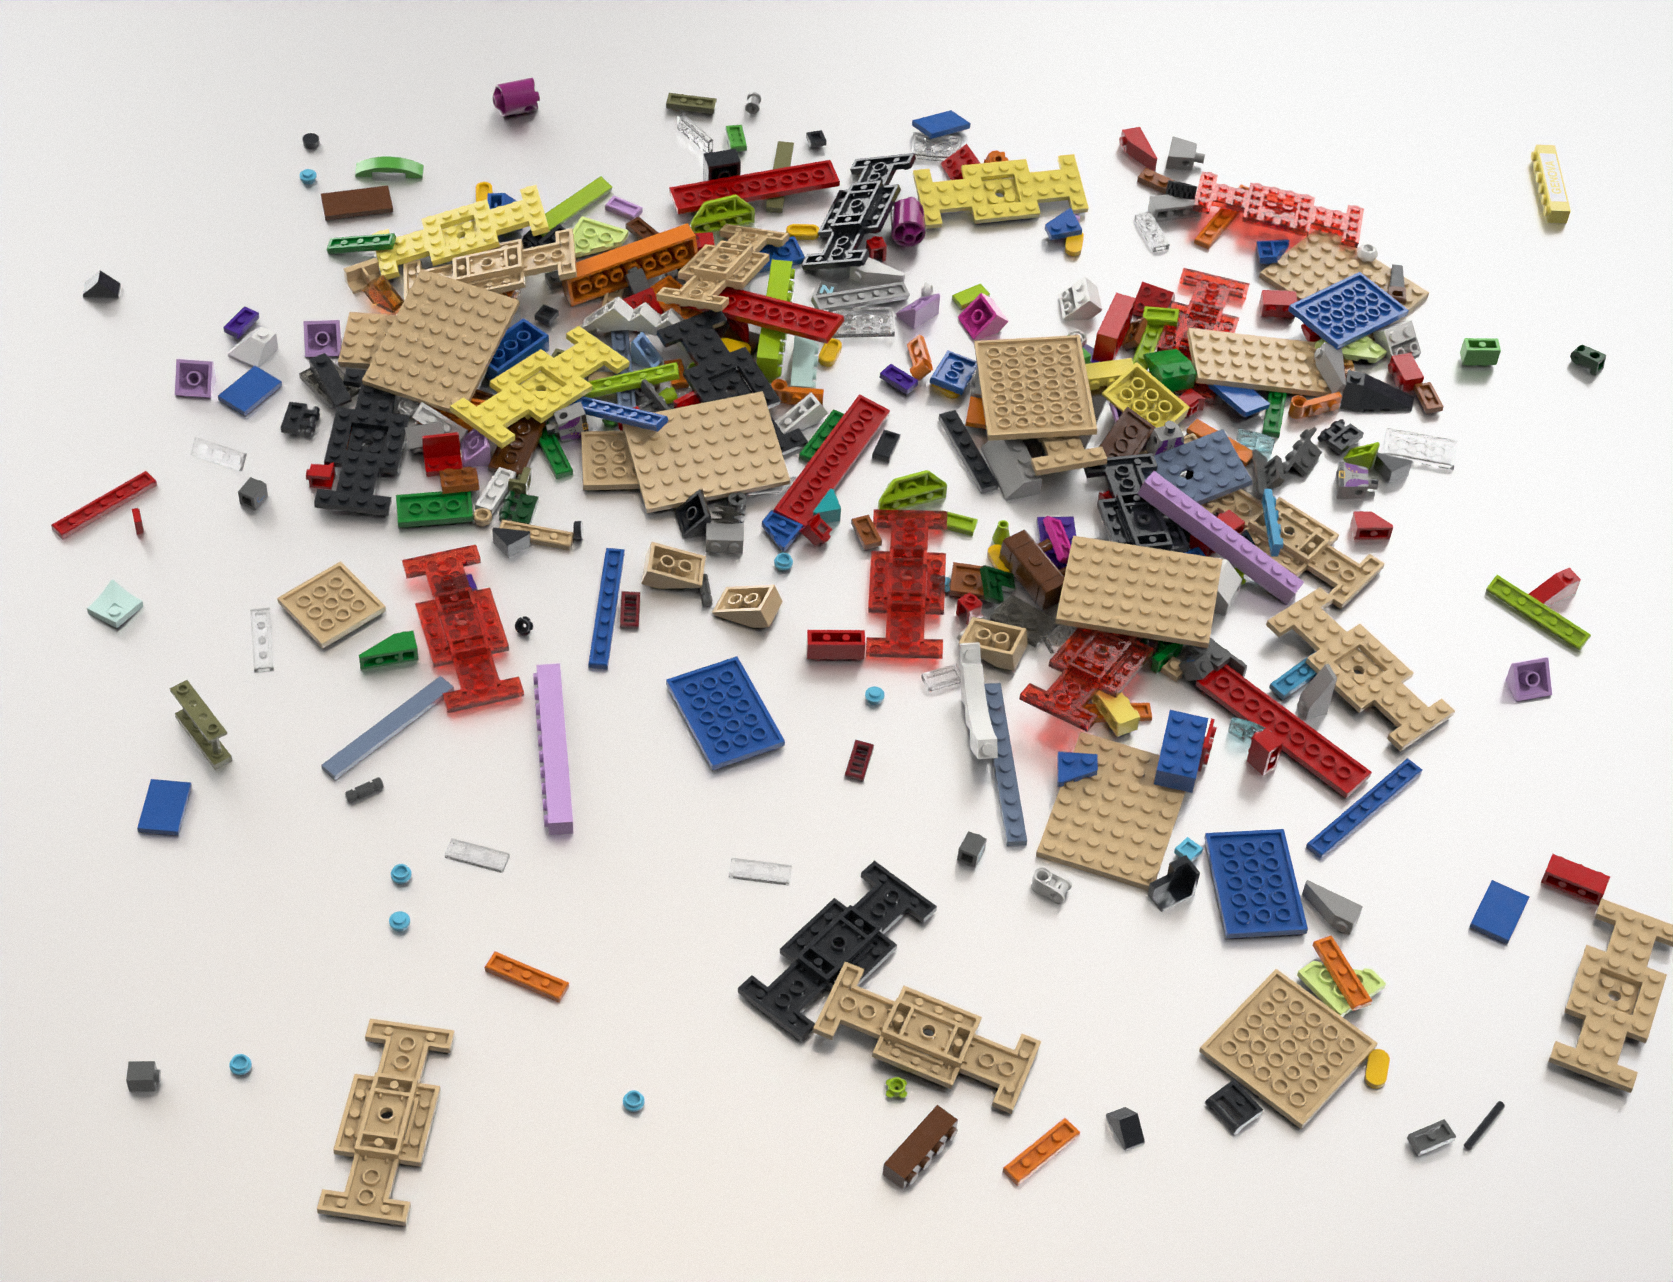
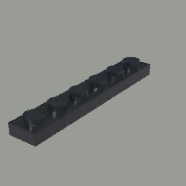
(968, 451)

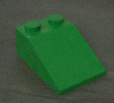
(1171, 369)

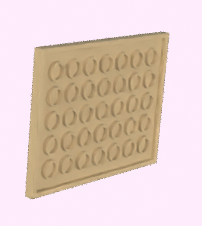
(1323, 261)
(441, 341)
(1034, 388)
(708, 447)
(1139, 591)
(1113, 820)

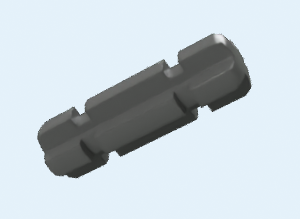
(706, 592)
(364, 789)

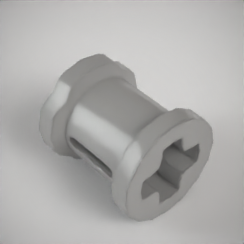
(753, 103)

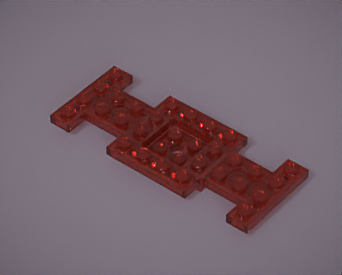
(1277, 216)
(1203, 312)
(907, 599)
(469, 644)
(1087, 672)

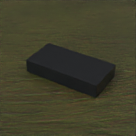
(886, 446)

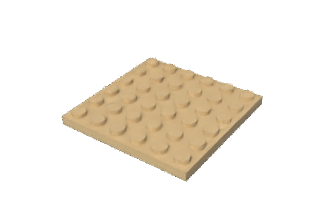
(1288, 1048)

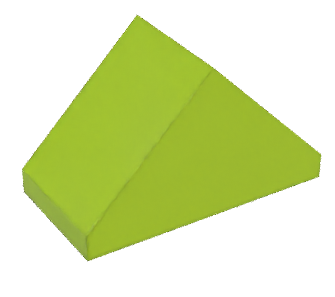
(1363, 455)

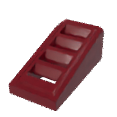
(630, 597)
(864, 747)

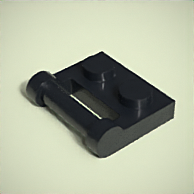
(1239, 1102)

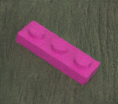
(1058, 538)

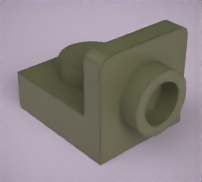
(523, 483)

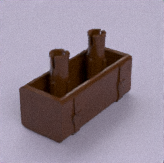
(1033, 568)

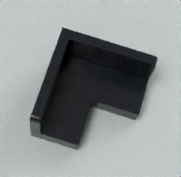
(1175, 886)

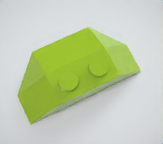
(722, 211)
(912, 491)

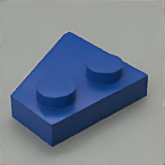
(1063, 226)
(1271, 250)
(781, 529)
(1075, 766)

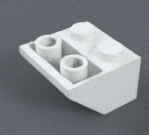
(1080, 300)
(1398, 339)
(1228, 588)

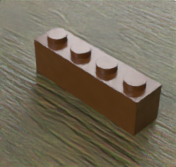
(920, 1147)

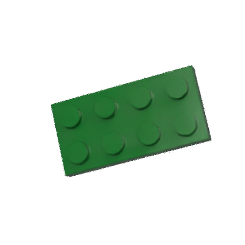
(433, 508)

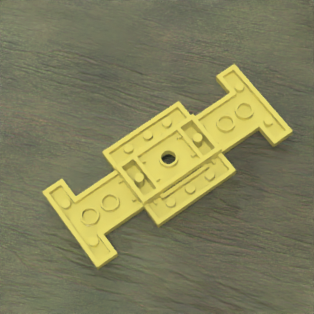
(1020, 191)
(478, 234)
(559, 379)

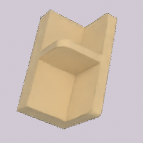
(361, 274)

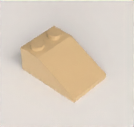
(672, 568)
(749, 605)
(999, 642)

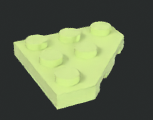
(595, 236)
(1360, 349)
(1324, 987)

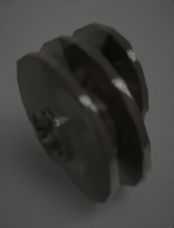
(727, 515)

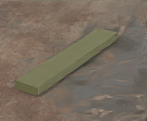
(782, 159)

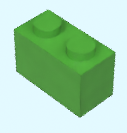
(1480, 351)

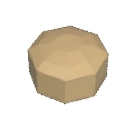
(482, 517)

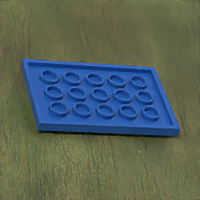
(1348, 310)
(725, 713)
(1255, 883)

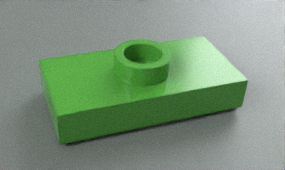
(736, 137)

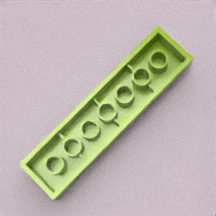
(771, 341)

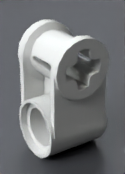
(1050, 885)

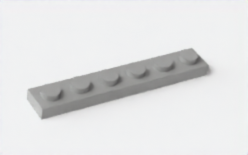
(861, 297)

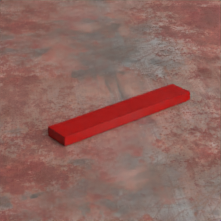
(104, 505)

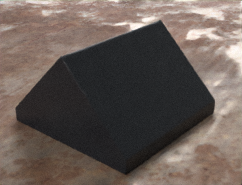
(693, 516)

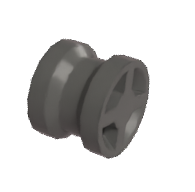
(737, 501)

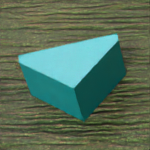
(829, 508)

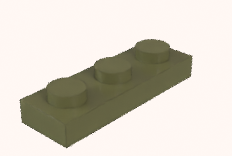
(691, 103)

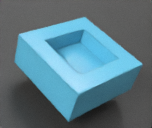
(1189, 848)

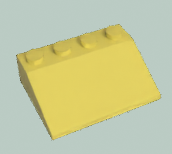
(1146, 397)

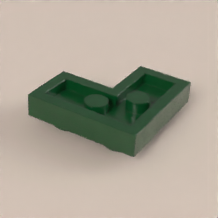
(995, 582)

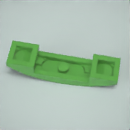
(389, 164)

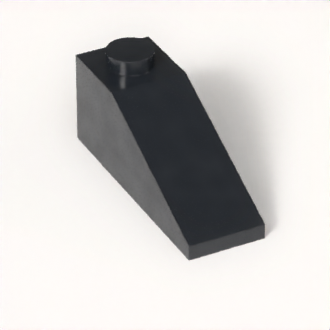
(329, 380)

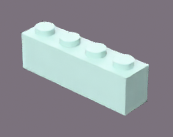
(804, 362)

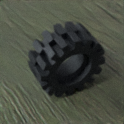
(1181, 190)

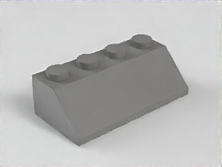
(1012, 468)

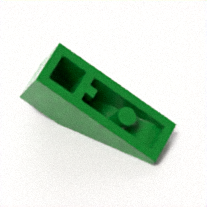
(393, 650)

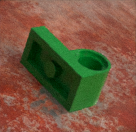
(1165, 652)

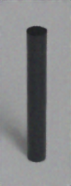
(1483, 1126)

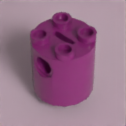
(516, 97)
(907, 222)

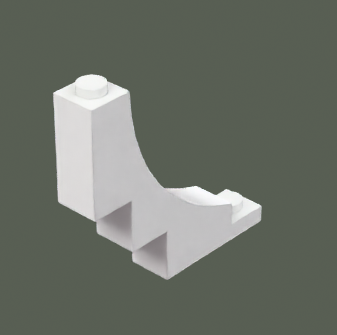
(620, 316)
(982, 737)

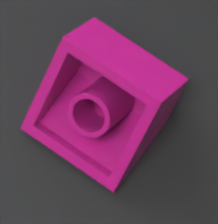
(982, 317)

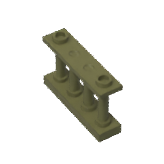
(201, 724)

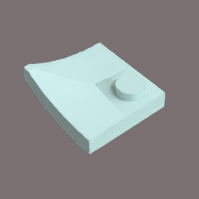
(115, 605)

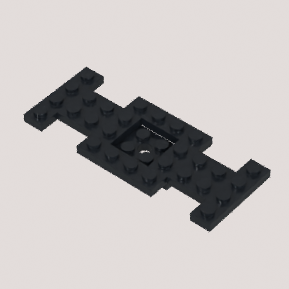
(848, 215)
(719, 369)
(361, 466)
(1124, 481)
(819, 962)

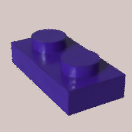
(241, 322)
(898, 379)

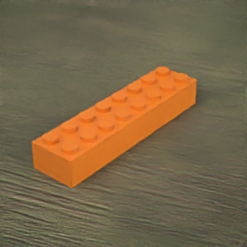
(607, 270)

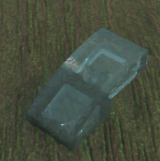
(1256, 440)
(1243, 728)

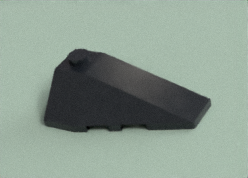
(1369, 393)

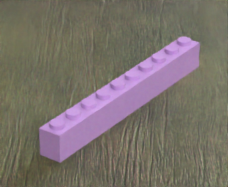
(1220, 537)
(554, 752)

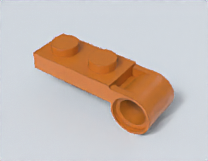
(920, 358)
(794, 395)
(1303, 408)

